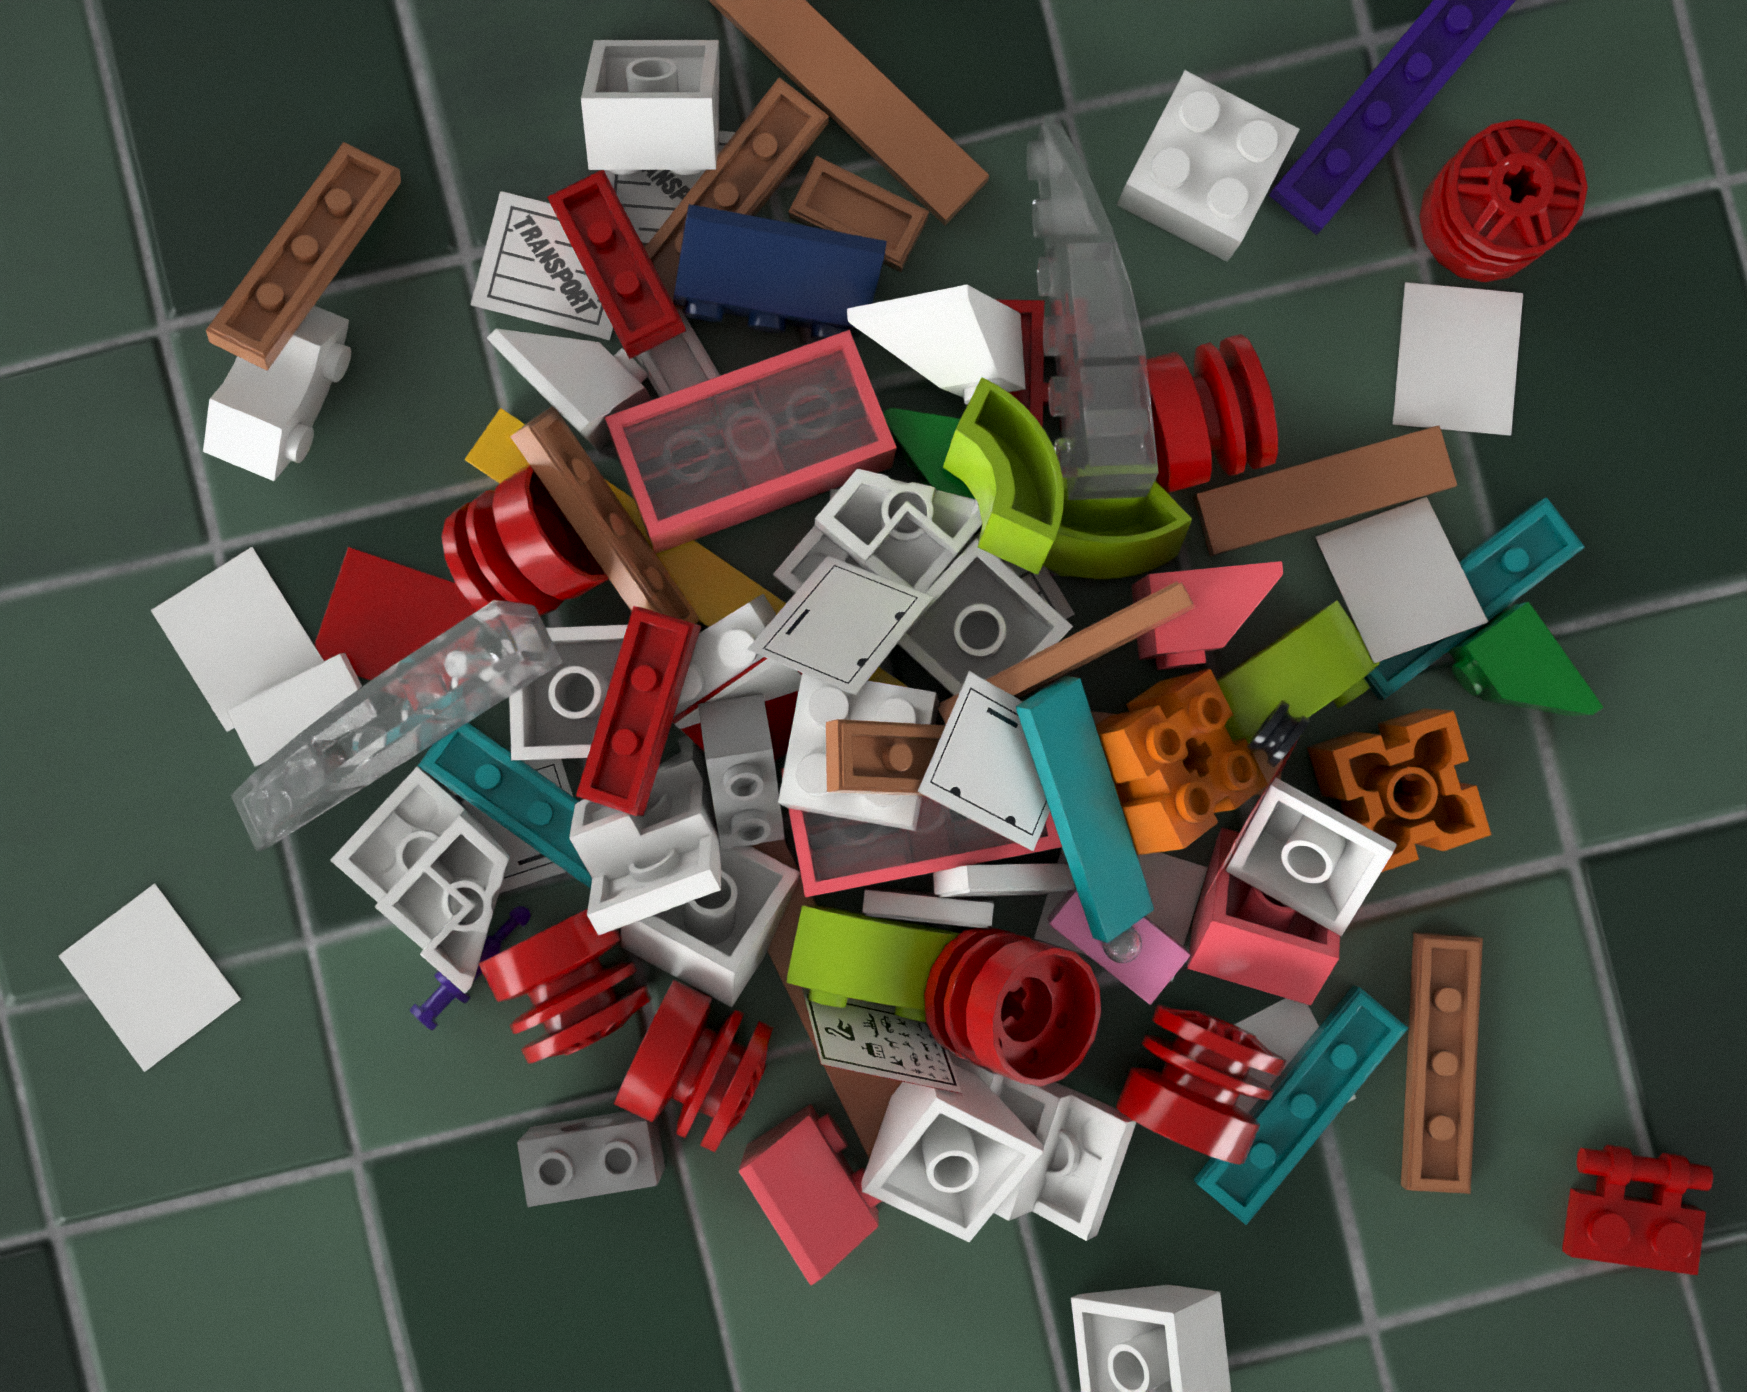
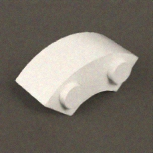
(268, 416)

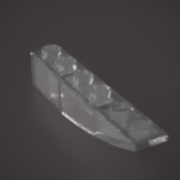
(1091, 330)
(396, 717)

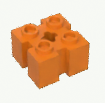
(1422, 754)
(1177, 762)

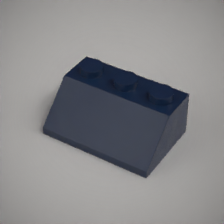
(774, 272)

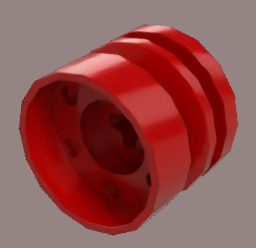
(1468, 208)
(1217, 410)
(518, 547)
(565, 985)
(1013, 1005)
(695, 1066)
(1200, 1084)

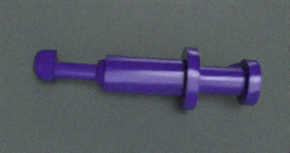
(448, 991)

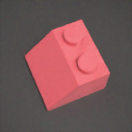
(1222, 603)
(1257, 939)
(810, 1191)

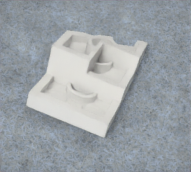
(886, 529)
(654, 858)
(430, 873)
(1081, 1154)

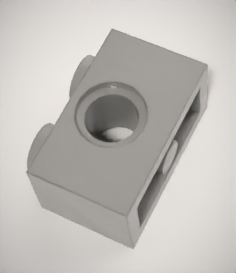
(741, 771)
(590, 1157)

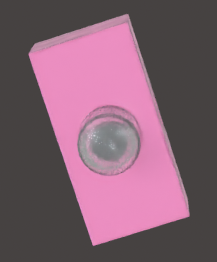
(1139, 957)

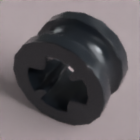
(1278, 733)

